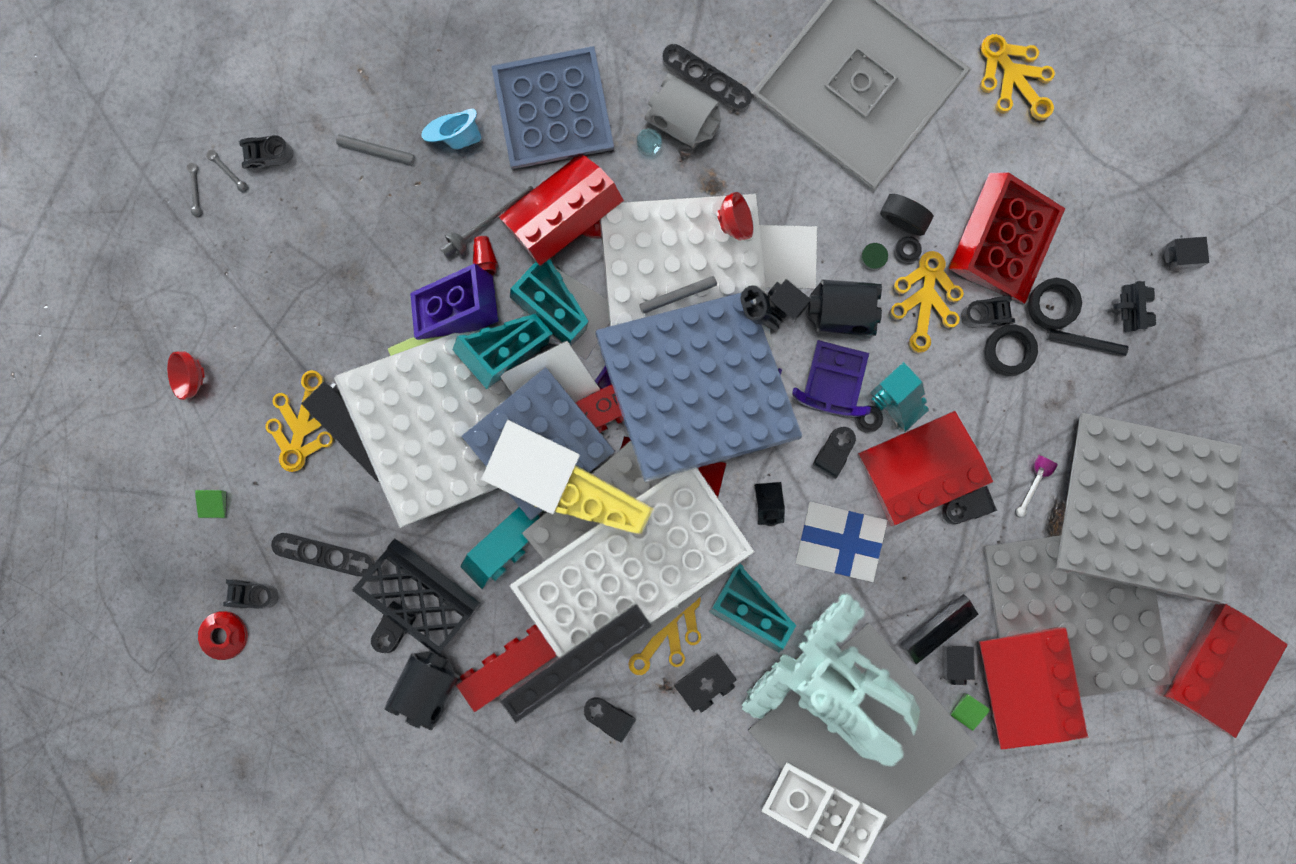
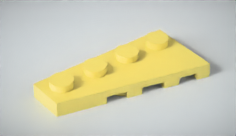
(602, 503)

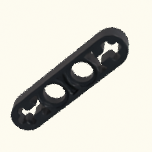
(709, 74)
(323, 553)

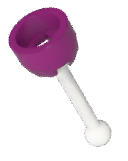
(1044, 468)

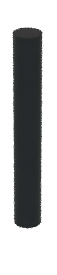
(1087, 342)

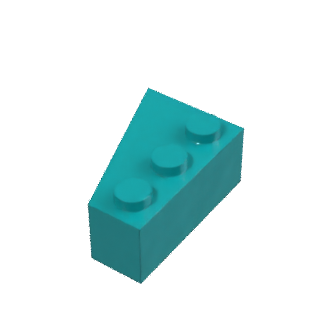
(546, 295)
(502, 347)
(901, 396)
(498, 549)
(752, 610)

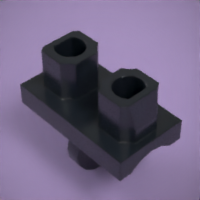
(1133, 307)

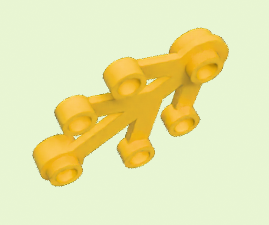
(1015, 74)
(927, 297)
(300, 427)
(674, 642)

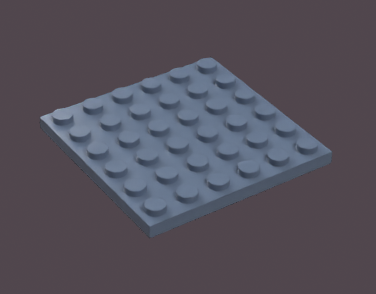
(696, 386)

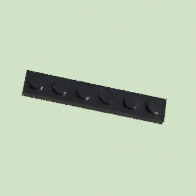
(576, 662)

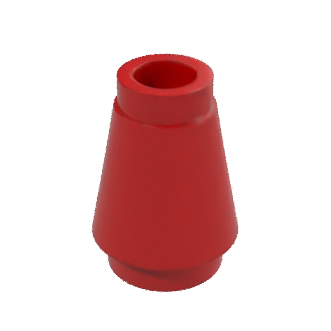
(484, 255)

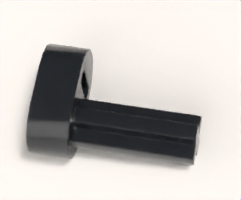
(761, 311)

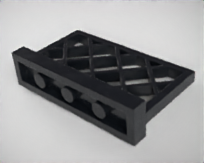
(426, 577)

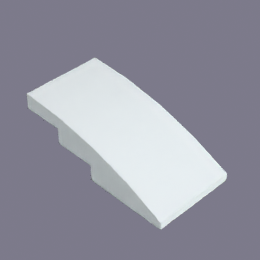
(824, 813)

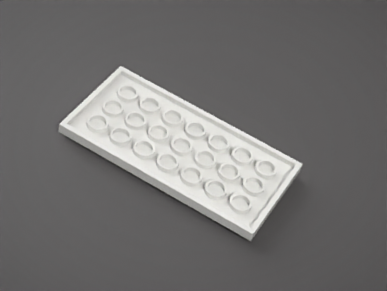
(611, 569)

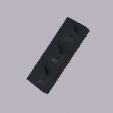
(939, 629)

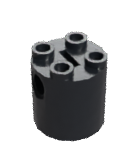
(846, 307)
(423, 689)

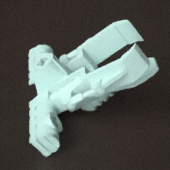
(835, 686)

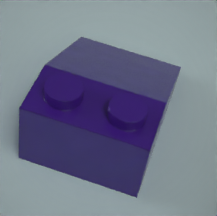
(454, 304)

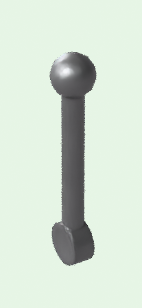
(213, 156)
(192, 169)

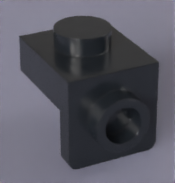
(769, 503)

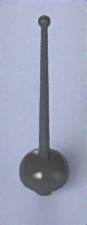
(457, 243)

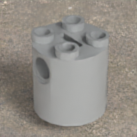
(683, 112)

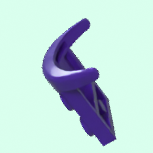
(835, 380)

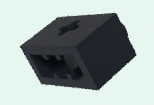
(787, 301)
(690, 684)

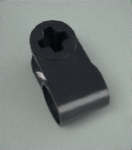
(259, 152)
(993, 312)
(832, 455)
(971, 505)
(245, 595)
(388, 627)
(613, 721)

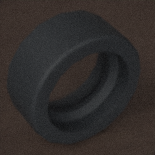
(906, 214)
(1057, 283)
(1031, 348)

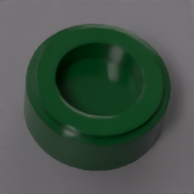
(874, 256)

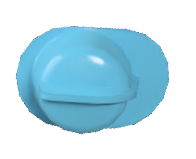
(455, 129)

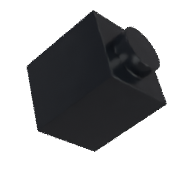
(1187, 253)
(958, 664)

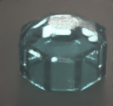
(649, 141)

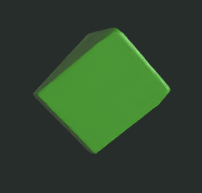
(211, 503)
(969, 711)

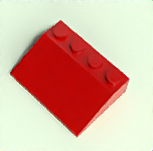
(561, 208)
(1007, 236)
(924, 468)
(1226, 669)
(1033, 688)

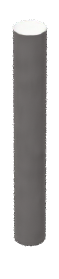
(375, 149)
(678, 294)

